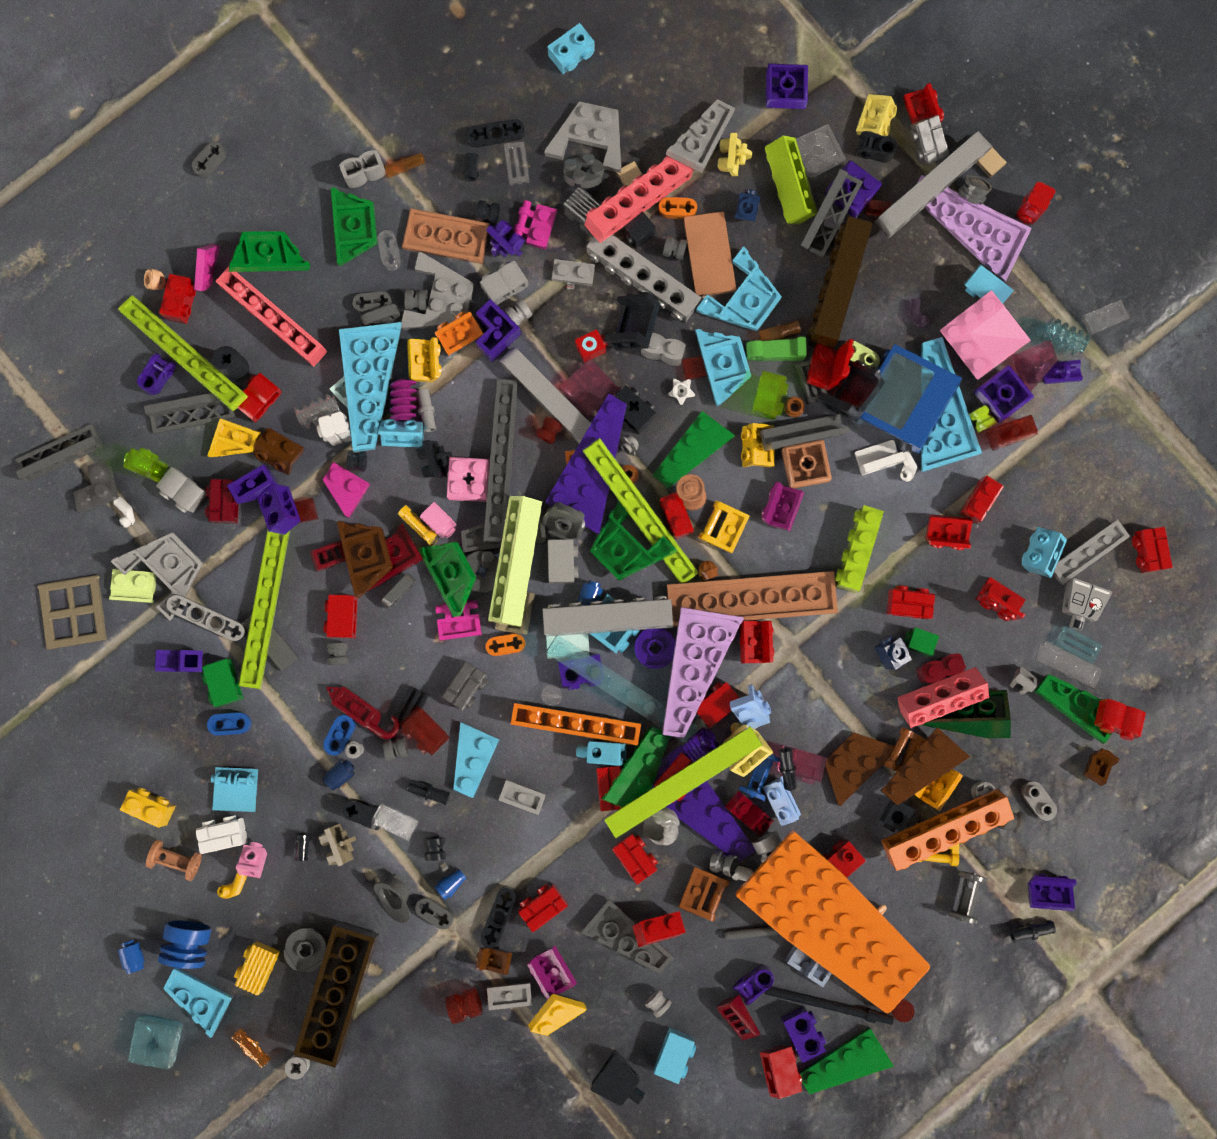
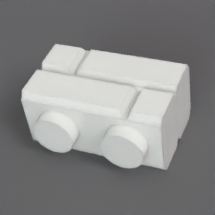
(334, 428)
(221, 835)

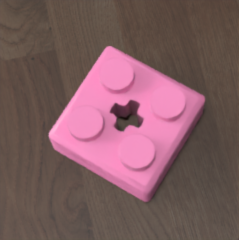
(458, 470)

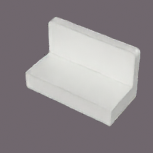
(878, 457)

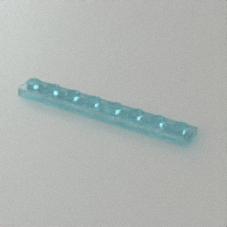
(611, 682)

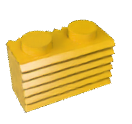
(256, 968)

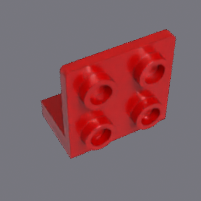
(830, 365)
(1001, 600)

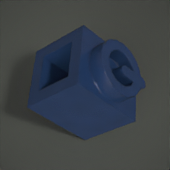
(747, 205)
(892, 652)

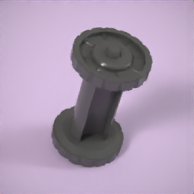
(968, 897)

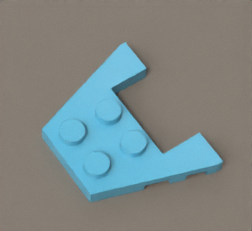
(751, 301)

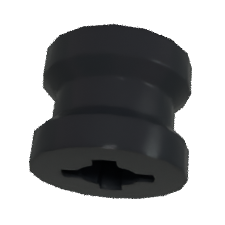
(356, 460)

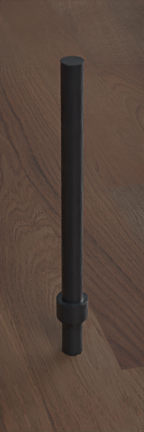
(869, 1015)

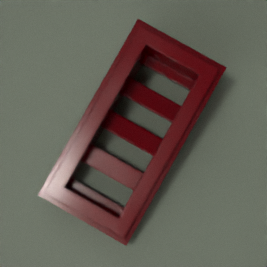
(328, 564)
(734, 1007)

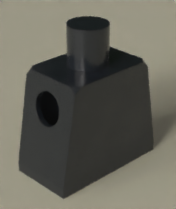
(617, 1081)

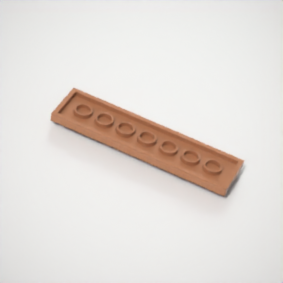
(759, 596)

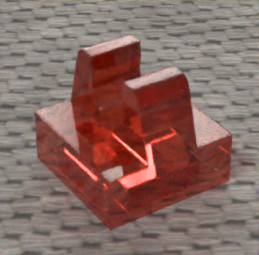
(306, 510)

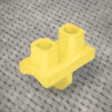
(736, 152)

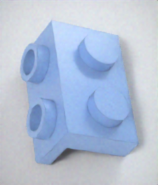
(751, 709)
(782, 802)

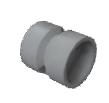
(766, 844)

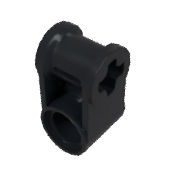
(874, 148)
(364, 815)

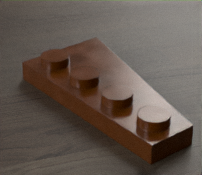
(928, 763)

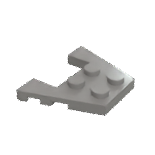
(593, 127)
(448, 296)
(170, 561)

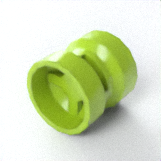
(982, 419)

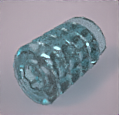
(1066, 336)

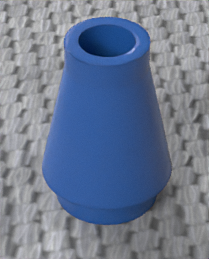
(448, 885)

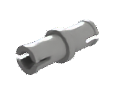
(426, 410)

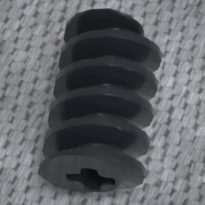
(231, 363)

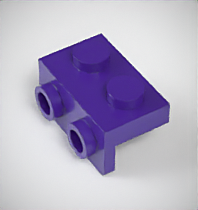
(1051, 892)

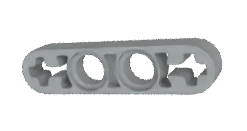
(205, 620)

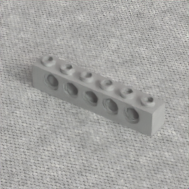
(655, 275)

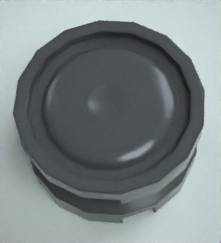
(975, 189)

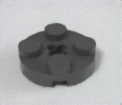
(583, 171)
(560, 512)
(488, 561)
(293, 948)

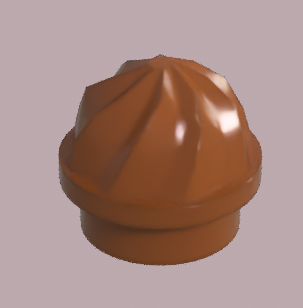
(707, 570)

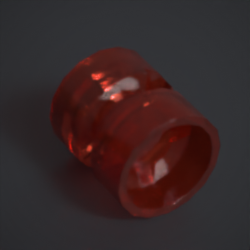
(464, 1005)

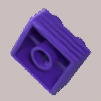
(797, 80)
(866, 192)
(1016, 397)
(700, 744)

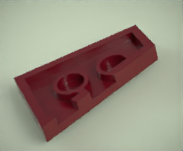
(402, 554)

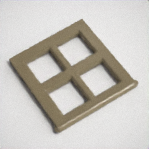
(48, 615)

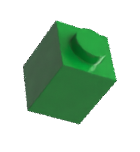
(920, 641)

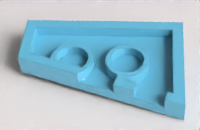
(473, 757)
(198, 998)

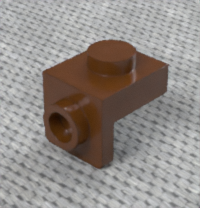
(1100, 765)
(493, 960)

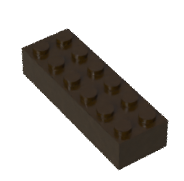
(839, 282)
(336, 994)

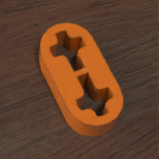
(677, 205)
(504, 640)

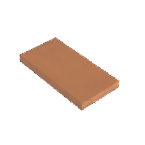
(446, 236)
(709, 254)

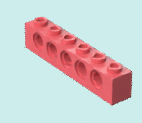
(650, 194)
(271, 316)

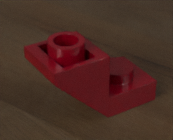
(749, 813)

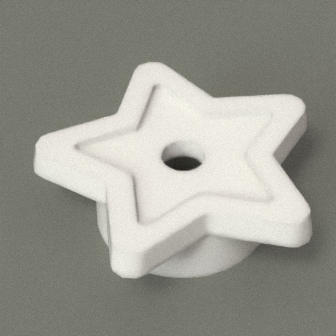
(675, 392)

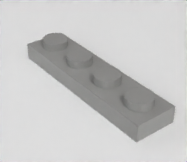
(1090, 551)

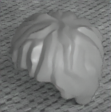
(662, 827)

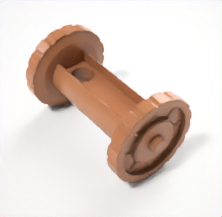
(692, 492)
(173, 860)

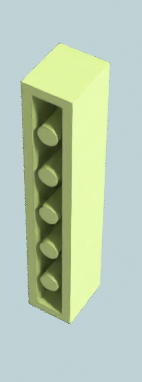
(515, 560)

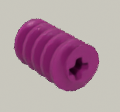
(402, 399)

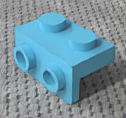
(401, 433)

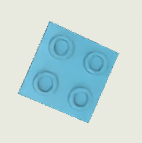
(234, 789)

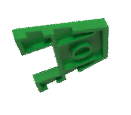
(622, 552)

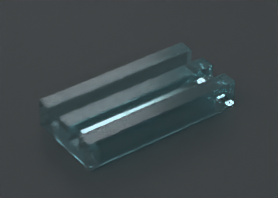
(1061, 637)

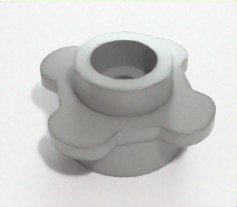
(628, 444)

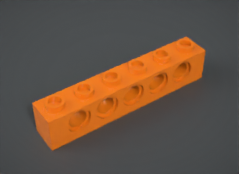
(575, 724)
(954, 820)

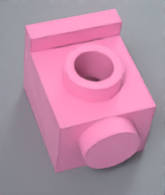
(254, 866)

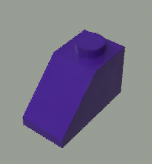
(252, 484)

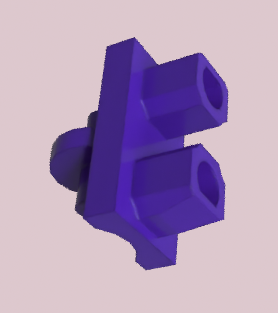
(503, 243)
(1064, 372)

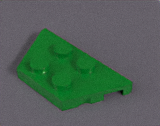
(353, 225)
(266, 252)
(451, 574)

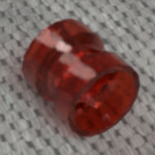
(549, 430)

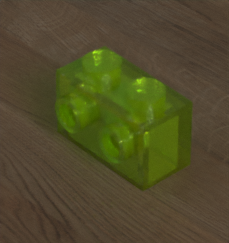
(769, 395)
(145, 464)

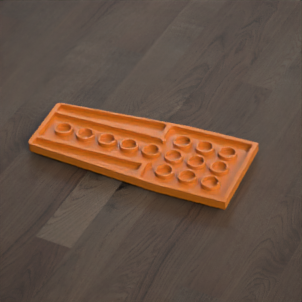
(833, 922)

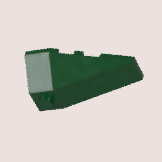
(982, 719)

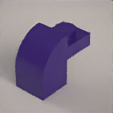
(178, 661)

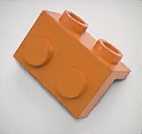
(459, 332)

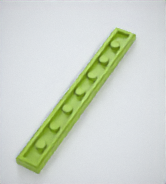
(182, 353)
(638, 508)
(263, 610)
(683, 782)

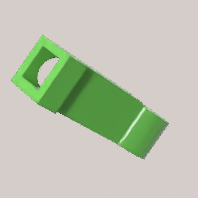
(777, 350)

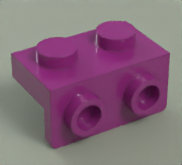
(782, 506)
(551, 972)

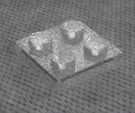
(820, 151)

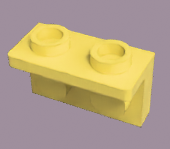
(877, 115)

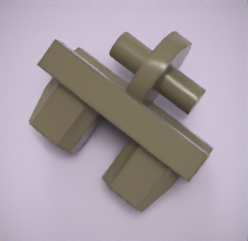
(339, 843)

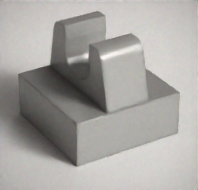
(1024, 678)

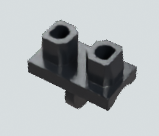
(436, 458)

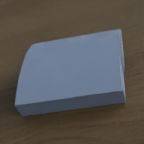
(807, 966)

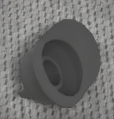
(393, 896)

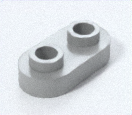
(1038, 801)

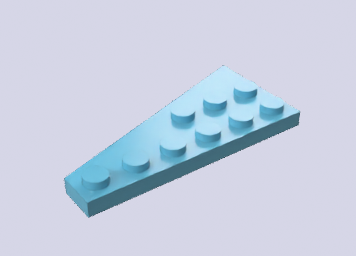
(367, 367)
(954, 434)

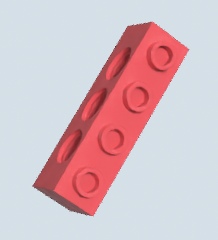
(943, 697)

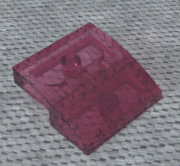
(588, 388)

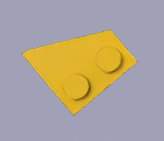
(232, 439)
(555, 1014)

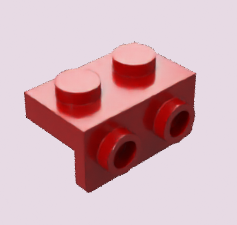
(923, 104)
(949, 531)
(756, 642)

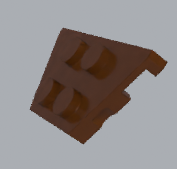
(365, 555)
(854, 763)

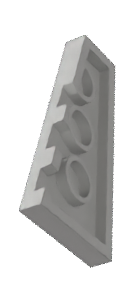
(701, 139)

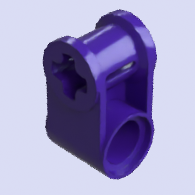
(155, 372)
(753, 984)

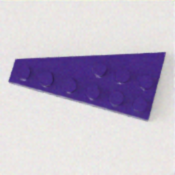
(580, 482)
(707, 815)

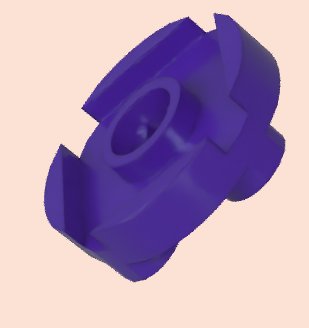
(647, 656)

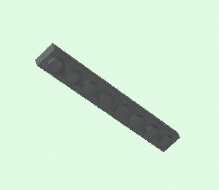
(500, 459)

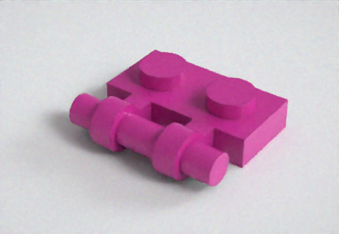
(541, 225)
(460, 626)

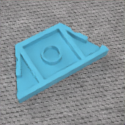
(723, 362)

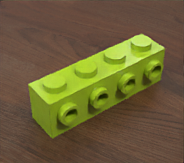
(791, 180)
(859, 549)

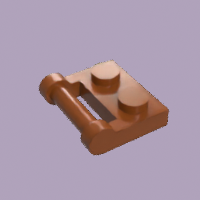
(914, 744)
(697, 890)

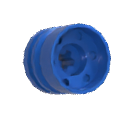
(184, 949)

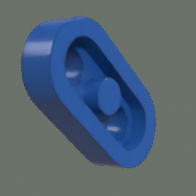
(230, 724)
(339, 734)

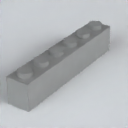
(608, 617)

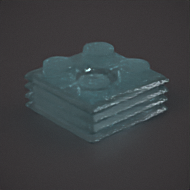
(166, 1034)

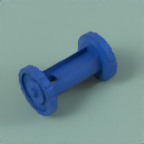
(760, 775)

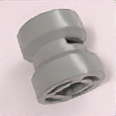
(518, 312)

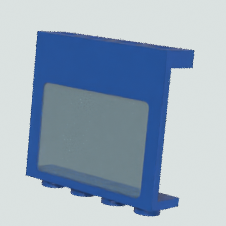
(911, 397)

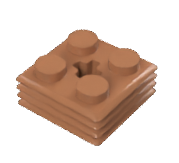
(813, 453)

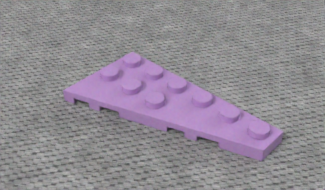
(981, 230)
(697, 656)

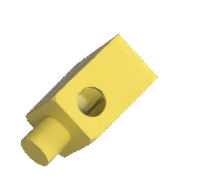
(753, 759)

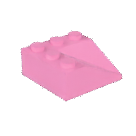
(985, 335)

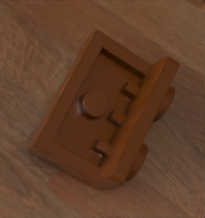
(277, 451)

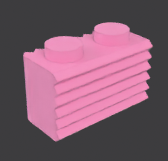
(438, 521)

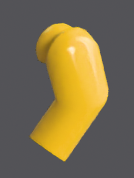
(232, 889)

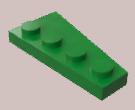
(694, 447)
(1073, 703)
(639, 770)
(847, 1062)

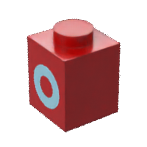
(591, 345)

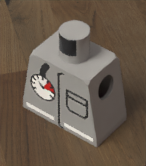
(1083, 602)

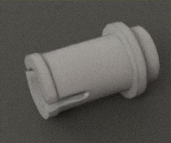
(349, 749)

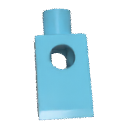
(611, 752)

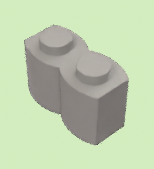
(362, 169)
(504, 283)
(667, 350)
(181, 490)

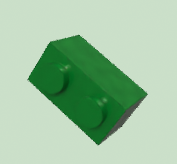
(222, 683)

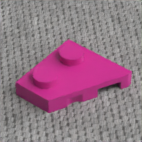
(205, 266)
(345, 488)

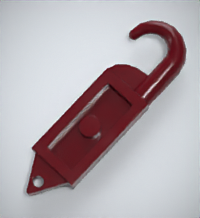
(360, 711)

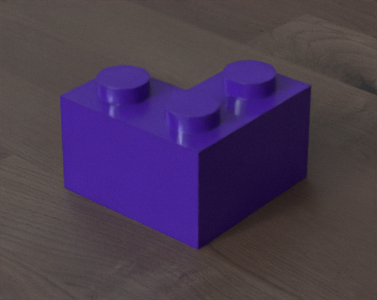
(500, 331)

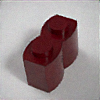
(944, 666)

